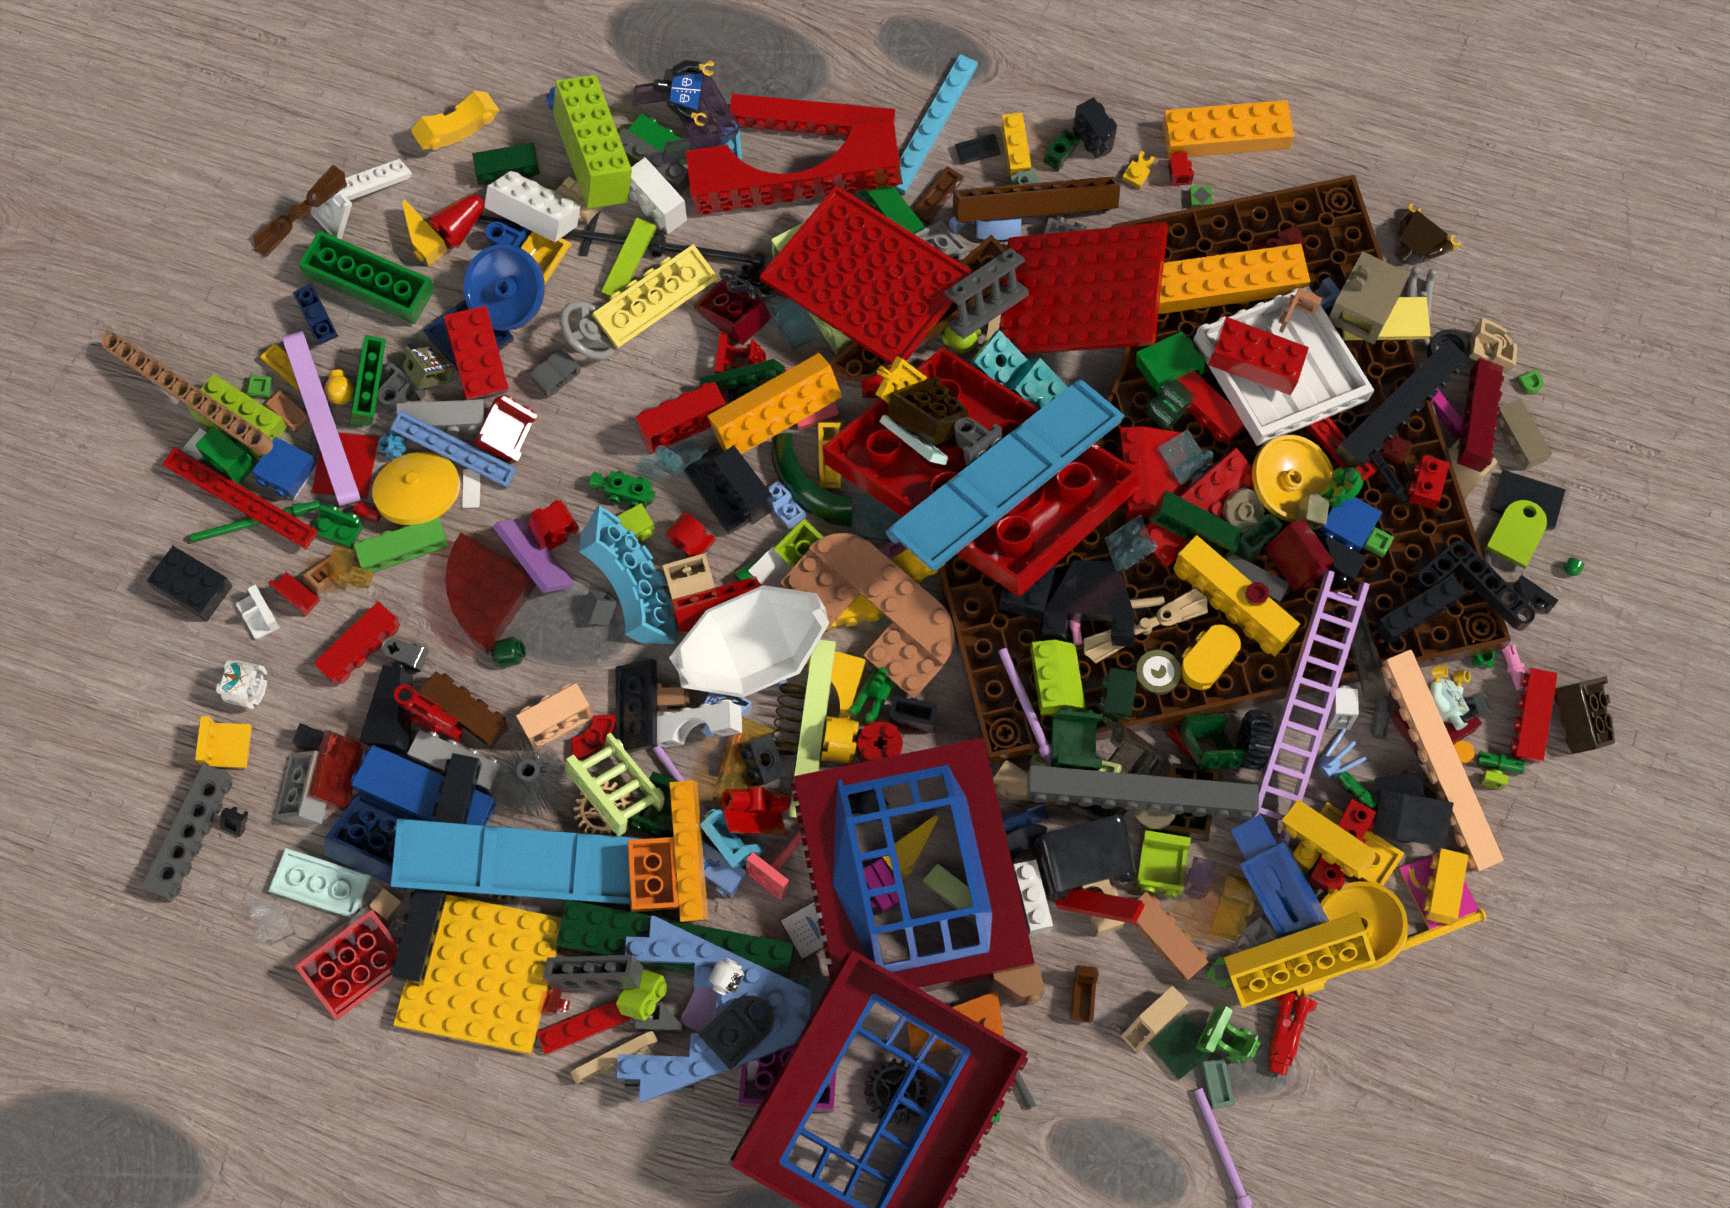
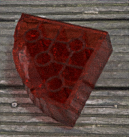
(484, 591)

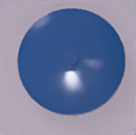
(507, 283)

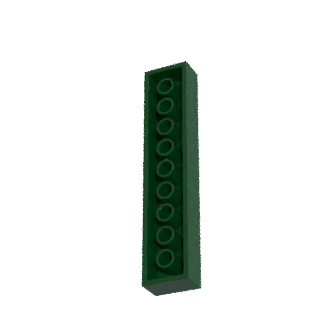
(603, 932)

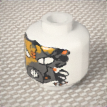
(726, 976)

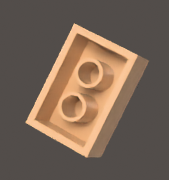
(555, 715)

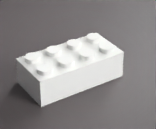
(532, 206)

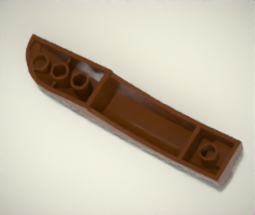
(859, 364)

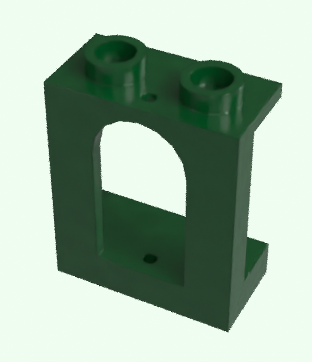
(1210, 726)

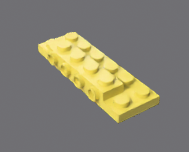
(654, 296)

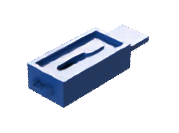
(1277, 879)

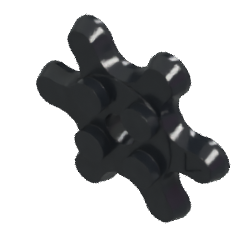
(748, 281)

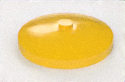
(1287, 472)
(416, 488)
(1380, 914)

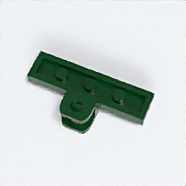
(745, 377)

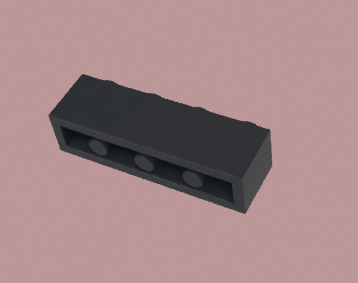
(1420, 610)

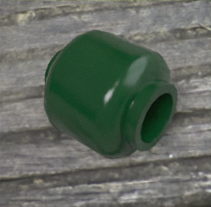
(508, 652)

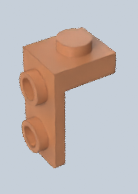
(1302, 300)

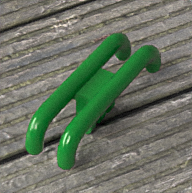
(876, 687)

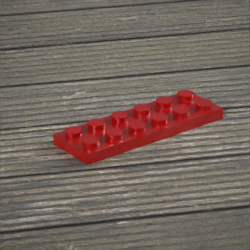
(1208, 493)

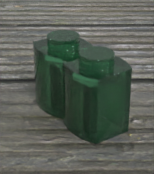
(1170, 404)
(1258, 537)

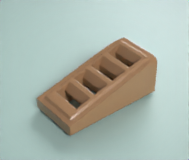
(313, 579)

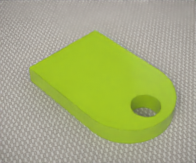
(1518, 535)

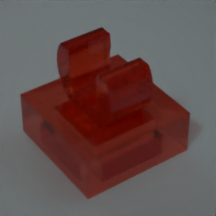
(554, 1002)

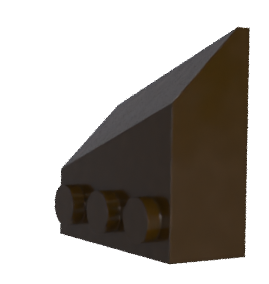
(927, 410)
(1585, 715)
(1187, 824)

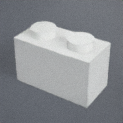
(1344, 708)

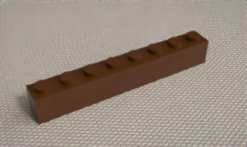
(1035, 199)

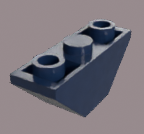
(315, 314)

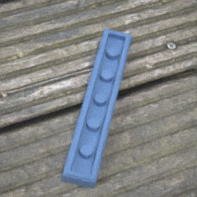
(453, 448)

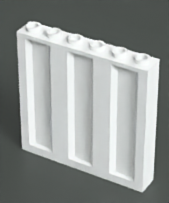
(1327, 383)

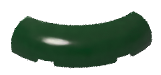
(806, 493)

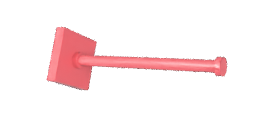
(768, 875)

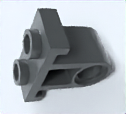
(399, 386)
(975, 438)

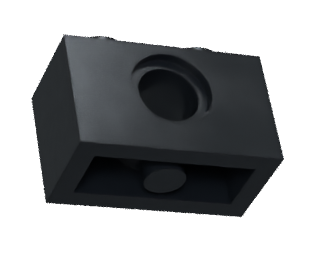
(771, 765)

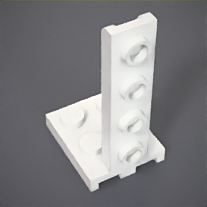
(335, 211)

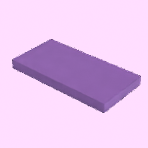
(538, 563)

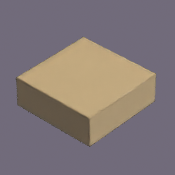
(385, 904)

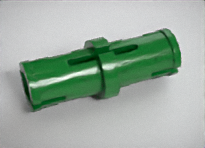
(1501, 762)

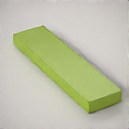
(629, 257)

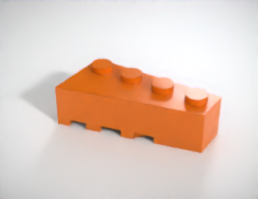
(982, 1010)

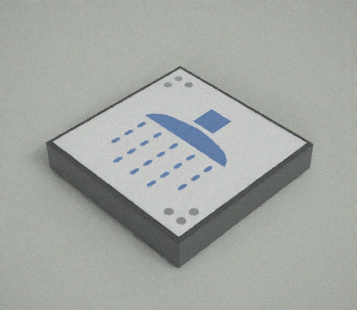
(804, 931)

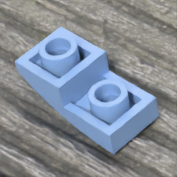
(999, 228)
(785, 506)

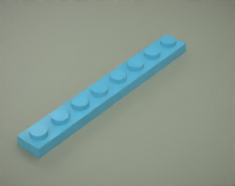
(935, 120)

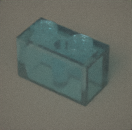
(794, 324)

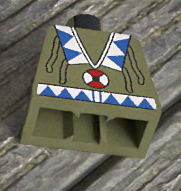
(427, 366)

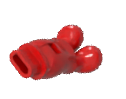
(1287, 1032)

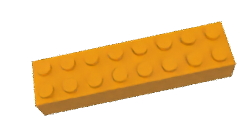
(1232, 278)

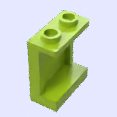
(1162, 864)

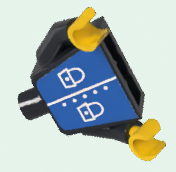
(683, 88)

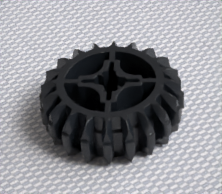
(1256, 738)
(886, 1084)

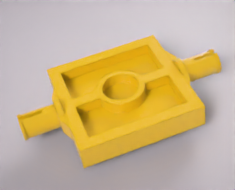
(899, 376)

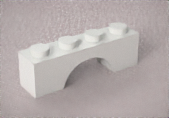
(721, 719)

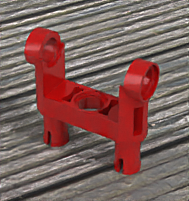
(429, 714)

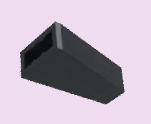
(387, 721)

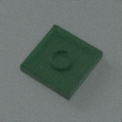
(1177, 1047)

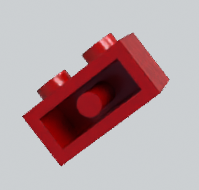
(1428, 482)

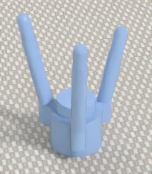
(1330, 765)

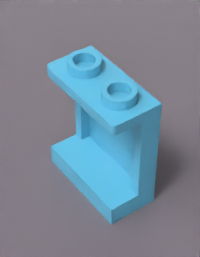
(728, 843)

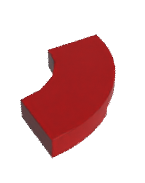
(594, 738)

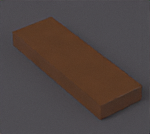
(937, 195)

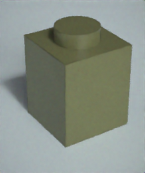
(1314, 510)

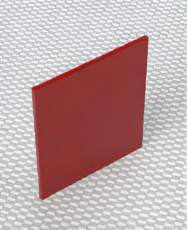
(361, 455)

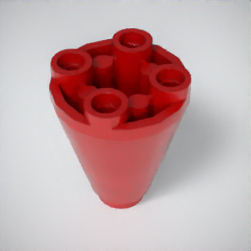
(457, 219)

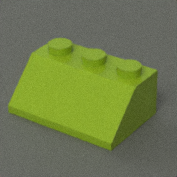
(797, 543)
(1057, 676)

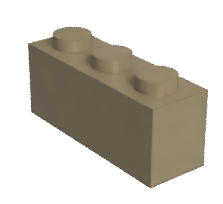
(1522, 435)

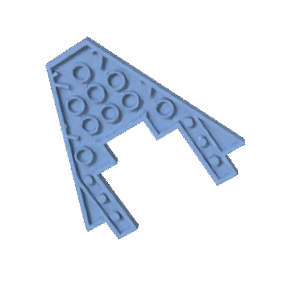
(671, 944)

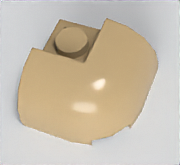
(1492, 344)

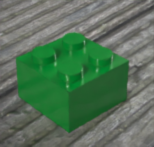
(225, 455)

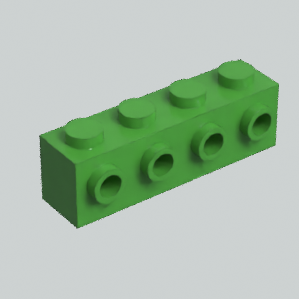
(401, 545)

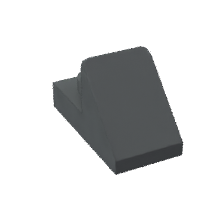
(666, 1024)

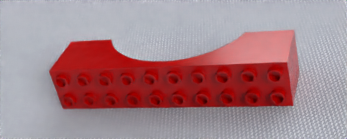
(727, 183)

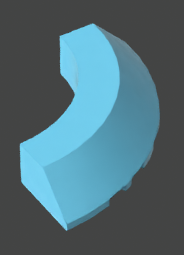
(632, 576)

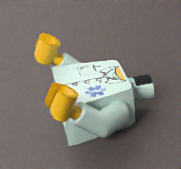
(1449, 695)

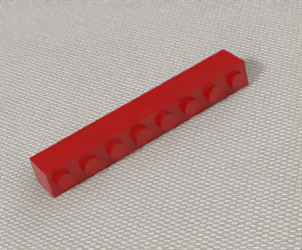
(803, 115)

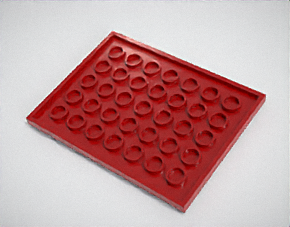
(865, 276)
(1087, 289)

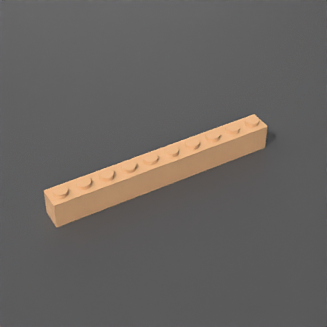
(1441, 760)

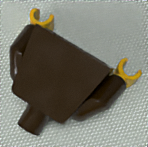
(1422, 237)

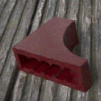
(1455, 735)

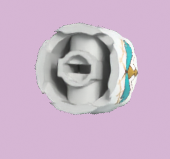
(242, 683)

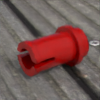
(366, 512)

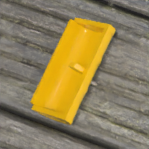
(546, 252)

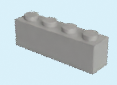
(449, 416)
(433, 753)

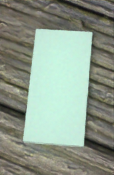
(320, 883)

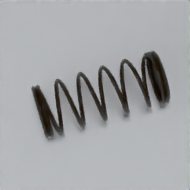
(786, 743)

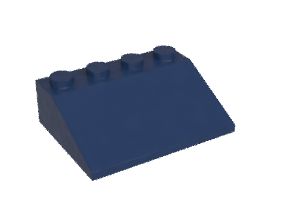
(366, 837)

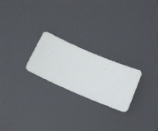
(471, 489)

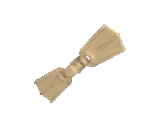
(1183, 608)

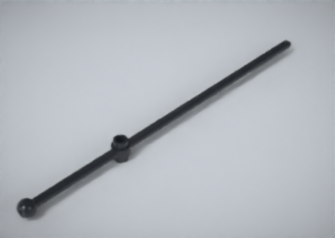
(656, 246)

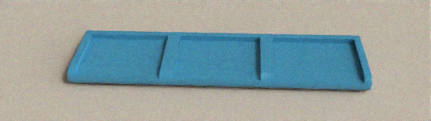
(1005, 475)
(510, 861)

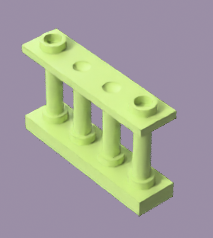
(604, 802)

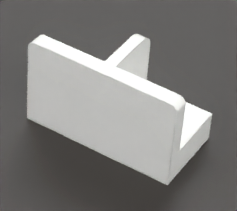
(257, 614)

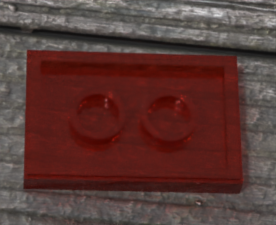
(334, 769)

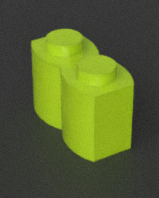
(641, 1001)

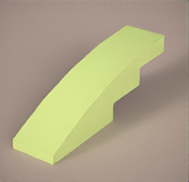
(951, 890)

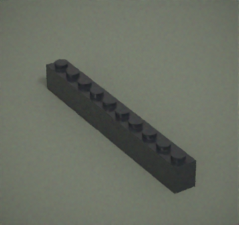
(428, 905)

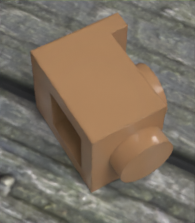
(672, 698)

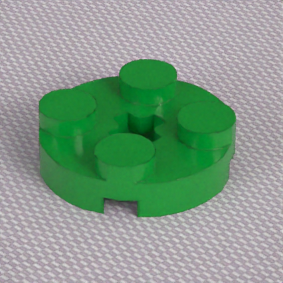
(1342, 486)

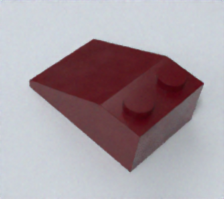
(733, 312)

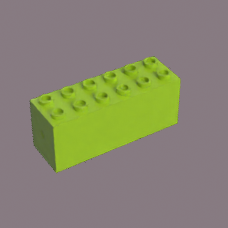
(592, 141)

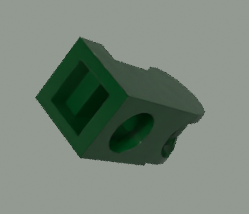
(1061, 149)

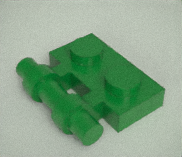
(1350, 784)

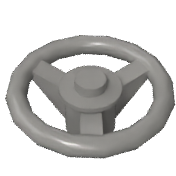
(586, 331)

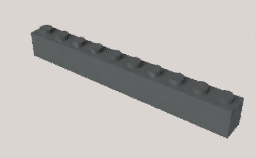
(1142, 792)

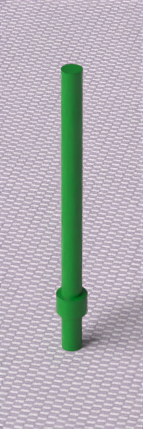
(297, 509)

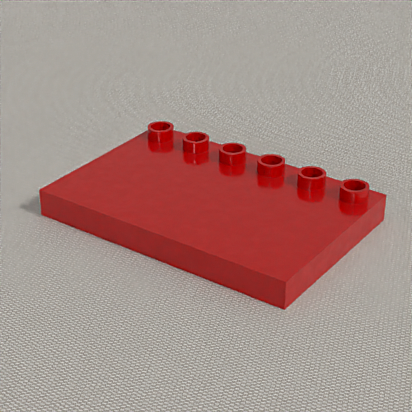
(1029, 536)

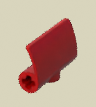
(755, 811)

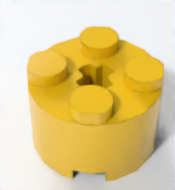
(839, 740)

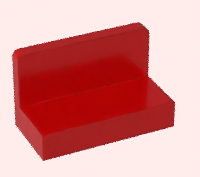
(295, 593)

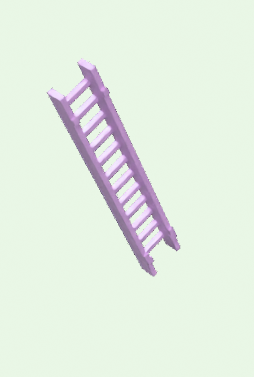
(1310, 755)

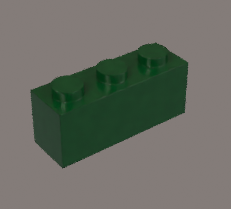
(495, 163)

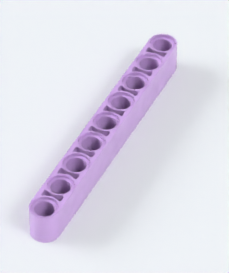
(321, 418)

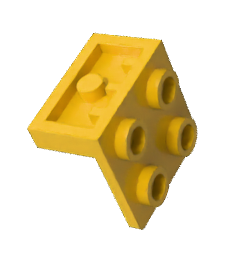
(223, 744)

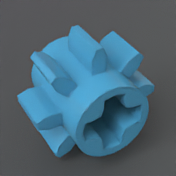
(392, 445)

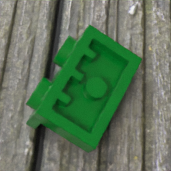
(338, 526)

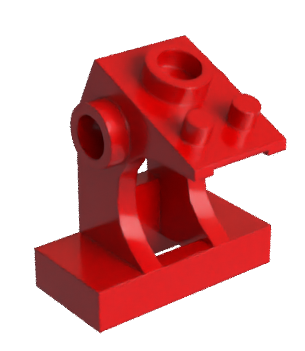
(726, 354)

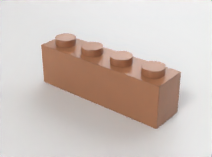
(1169, 940)

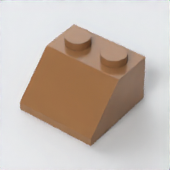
(1020, 984)

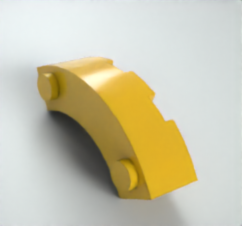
(470, 116)

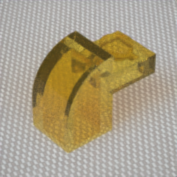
(342, 572)

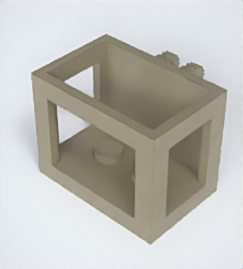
(1369, 295)

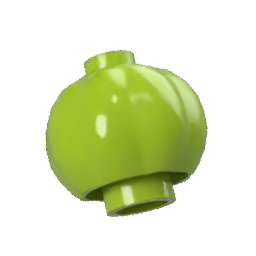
(959, 344)

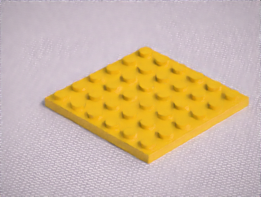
(483, 976)

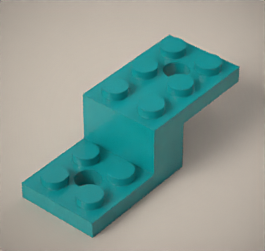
(1025, 377)

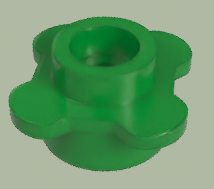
(1488, 661)

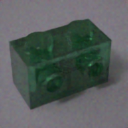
(1119, 694)

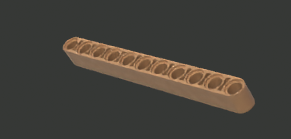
(187, 394)

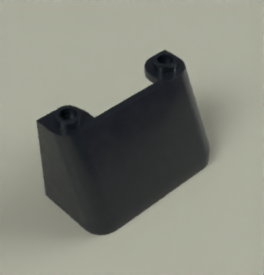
(1084, 855)

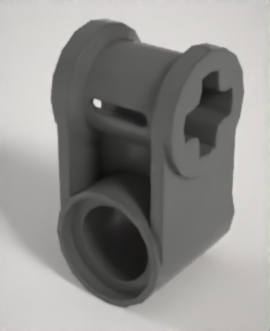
(408, 655)

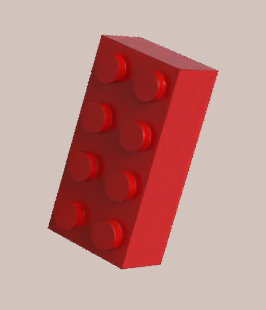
(476, 353)
(1258, 356)
(679, 418)

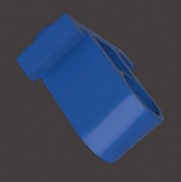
(507, 234)

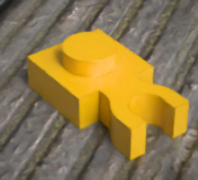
(1138, 171)

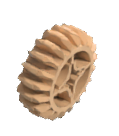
(583, 816)

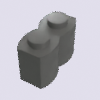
(554, 372)

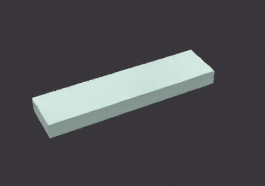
(927, 450)

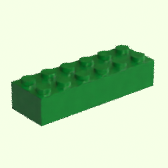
(366, 277)

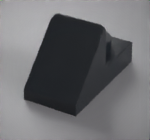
(1532, 593)

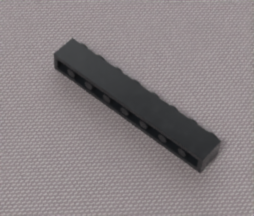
(1400, 405)

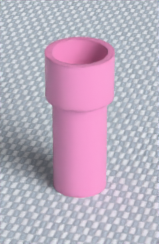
(1075, 626)

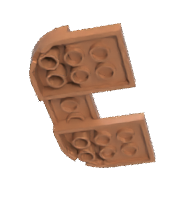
(921, 627)

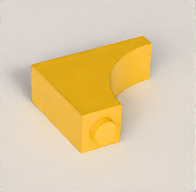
(846, 680)

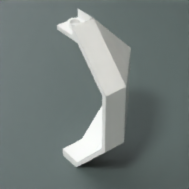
(751, 641)

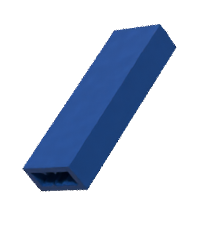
(410, 786)

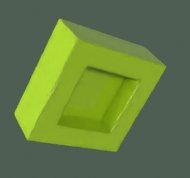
(1494, 779)

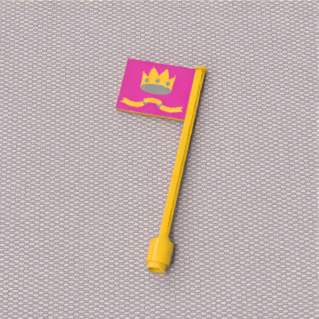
(1416, 879)

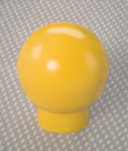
(338, 388)

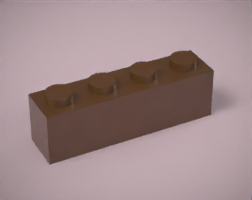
(471, 713)

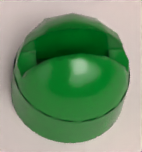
(1574, 566)

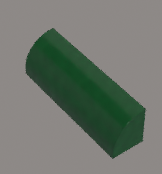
(1190, 520)

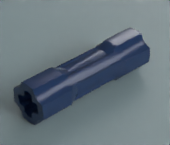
(1028, 814)

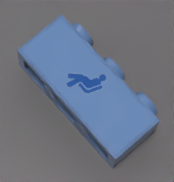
(720, 872)

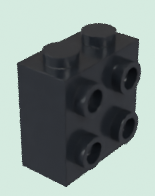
(1094, 127)

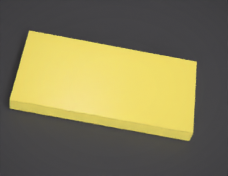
(1406, 322)

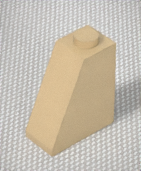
(1154, 1019)

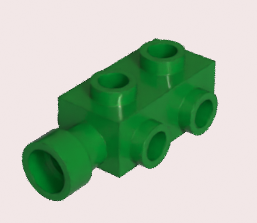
(625, 491)

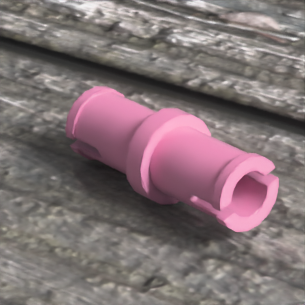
(1514, 664)

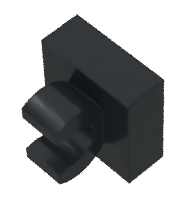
(233, 821)

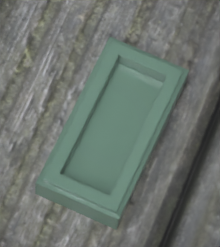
(1217, 1083)

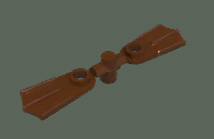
(326, 187)

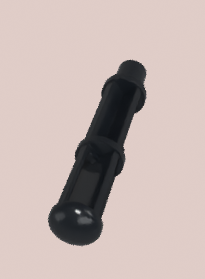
(1388, 475)

